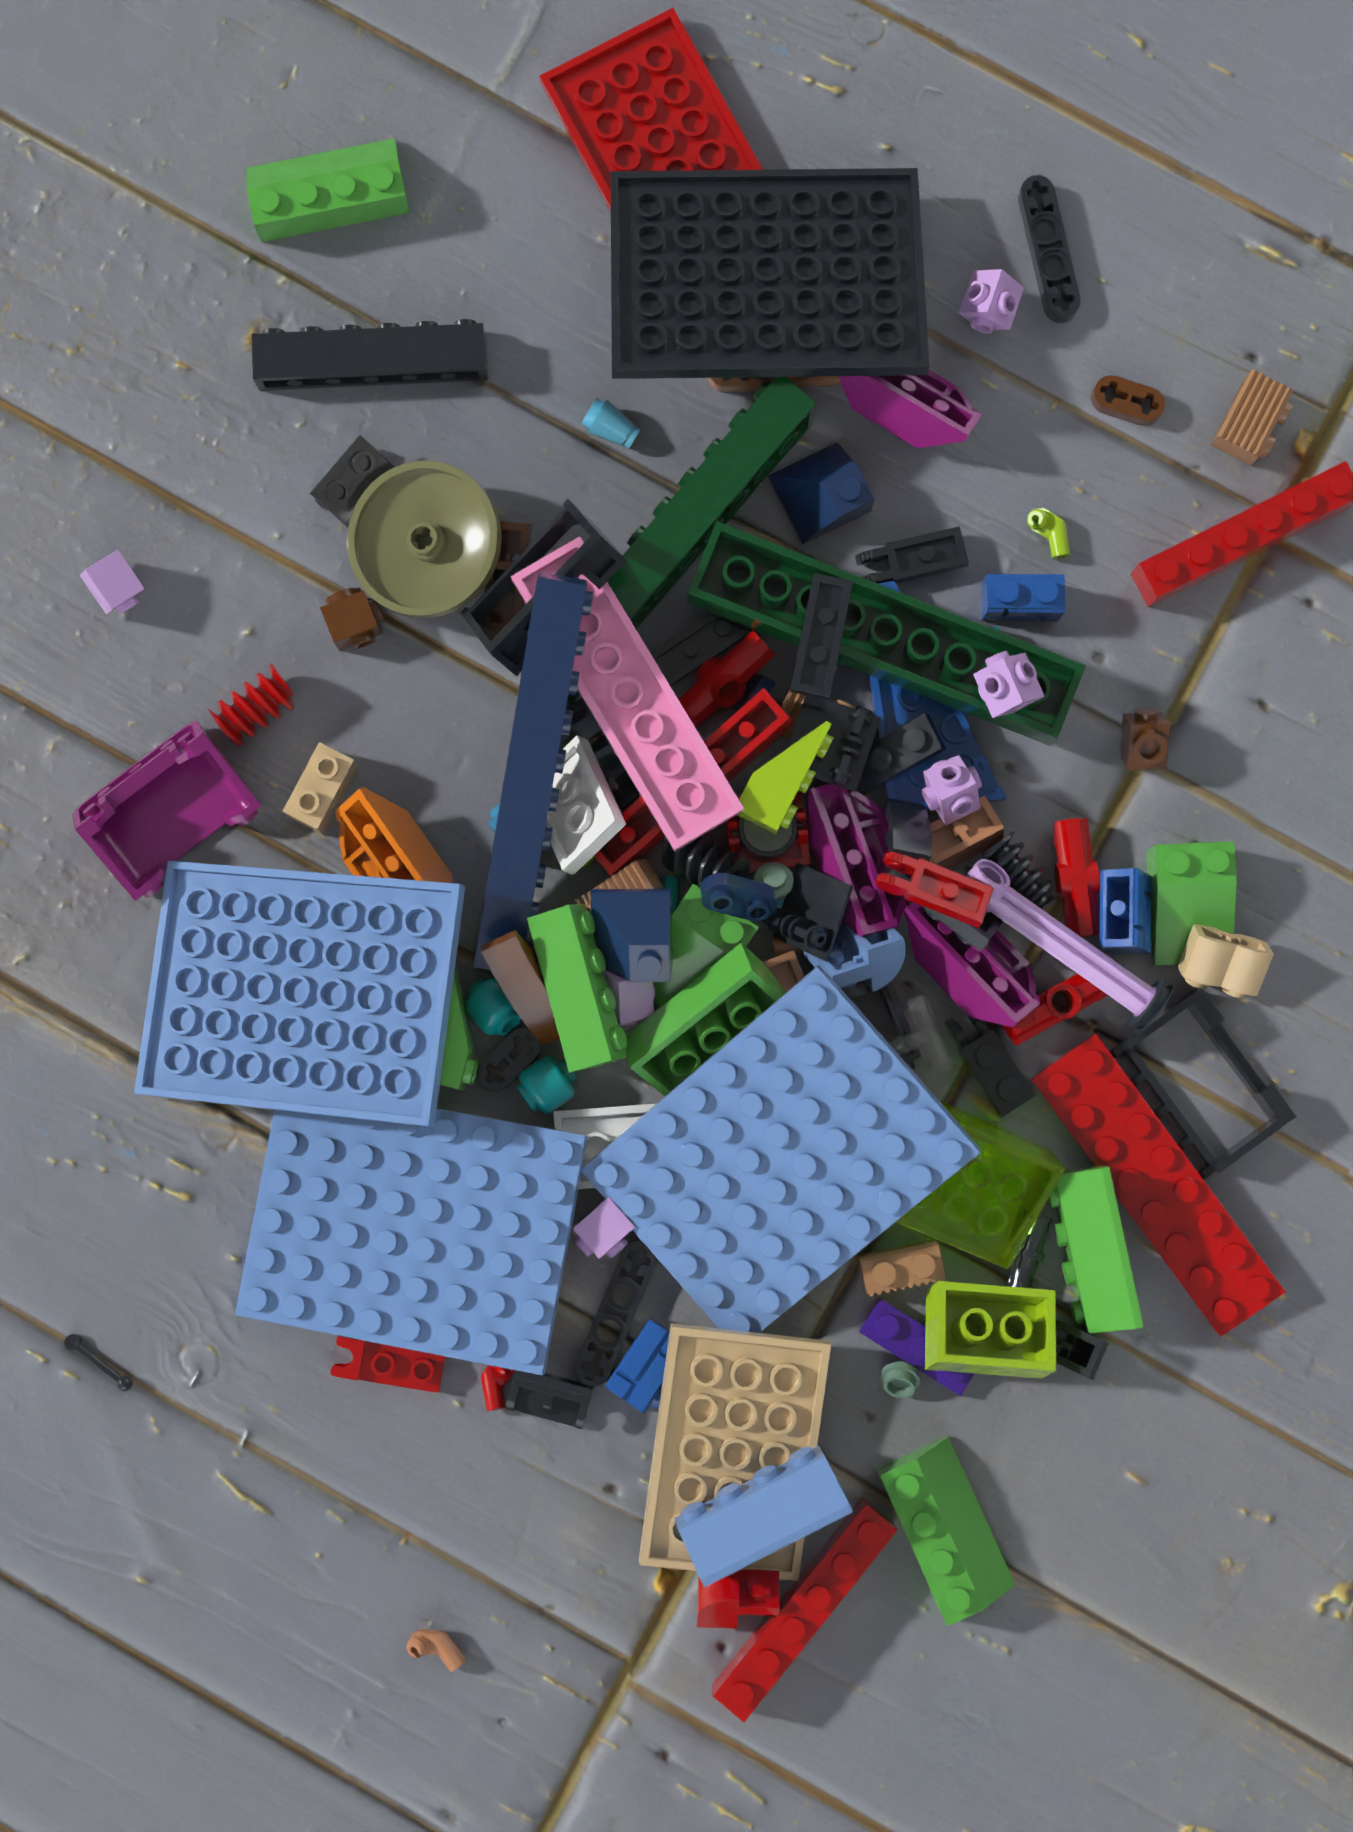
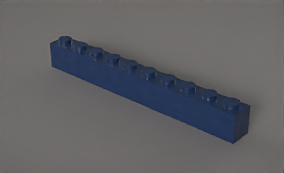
(534, 758)

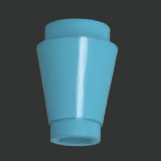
(610, 424)

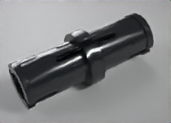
(1030, 1254)

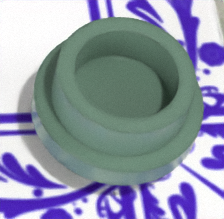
(777, 876)
(900, 1379)

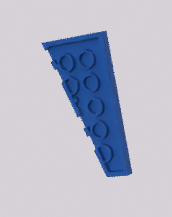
(899, 707)

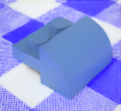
(868, 958)

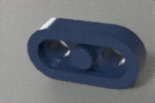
(738, 896)

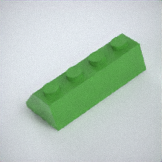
(326, 190)
(578, 987)
(701, 1019)
(1095, 1251)
(946, 1530)

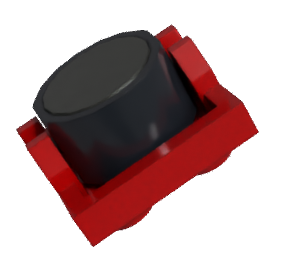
(762, 847)

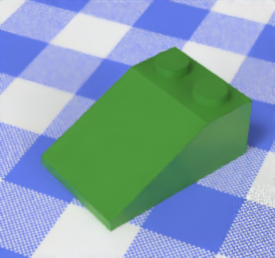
(1188, 888)
(699, 942)
(459, 1051)

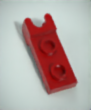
(390, 1365)

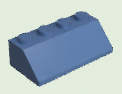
(761, 1514)

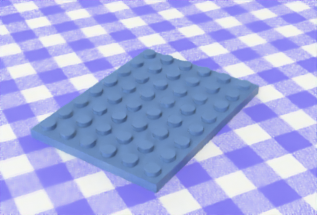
(301, 991)
(781, 1157)
(415, 1233)

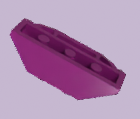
(913, 407)
(850, 845)
(985, 984)

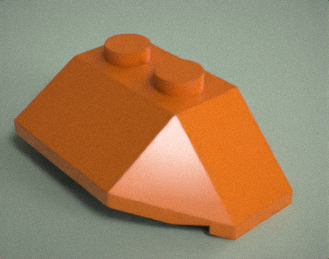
(386, 841)

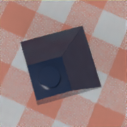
(822, 492)
(634, 932)

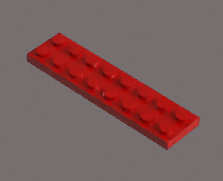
(1158, 1185)

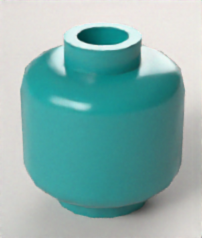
(491, 1008)
(546, 1085)

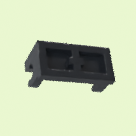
(550, 1398)

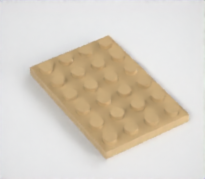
(723, 1415)

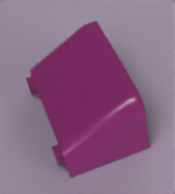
(163, 809)

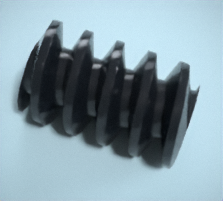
(703, 859)
(1016, 867)

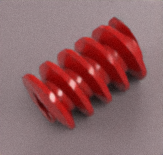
(254, 706)

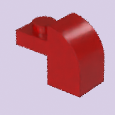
(738, 1593)

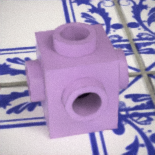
(991, 300)
(1008, 683)
(952, 789)

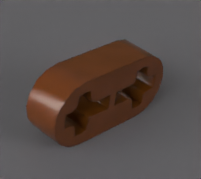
(1125, 408)

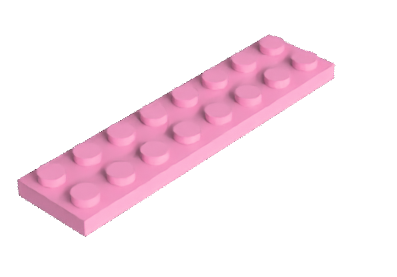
(642, 715)

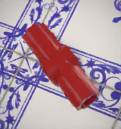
(723, 680)
(1077, 876)
(1078, 995)

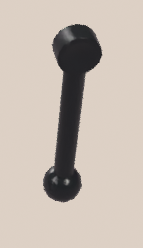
(74, 1342)

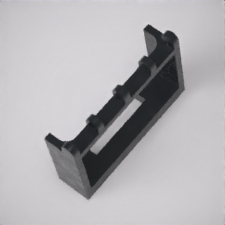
(594, 559)
(1265, 1095)

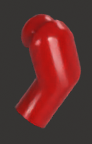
(493, 1381)

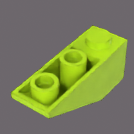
(775, 784)

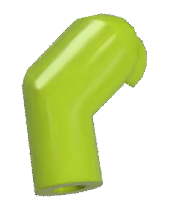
(1053, 529)

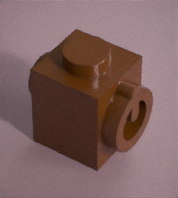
(352, 618)
(1145, 739)

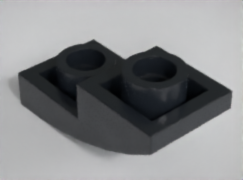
(908, 829)

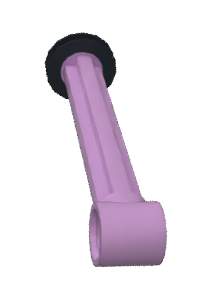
(1065, 945)

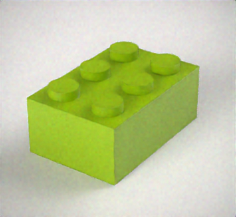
(990, 1330)

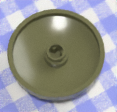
(424, 539)

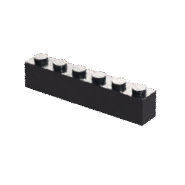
(369, 355)

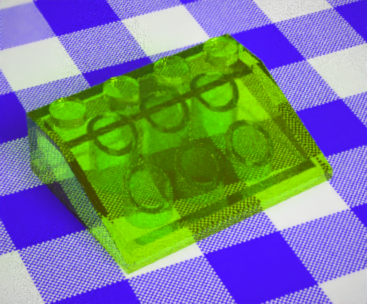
(991, 1198)

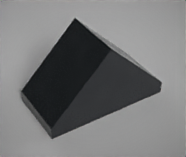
(1078, 1350)

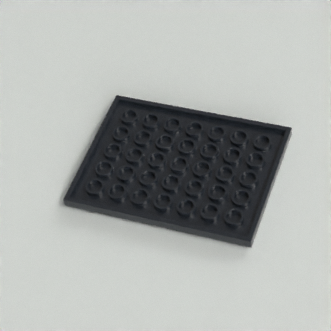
(767, 273)

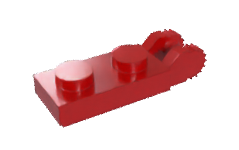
(936, 888)

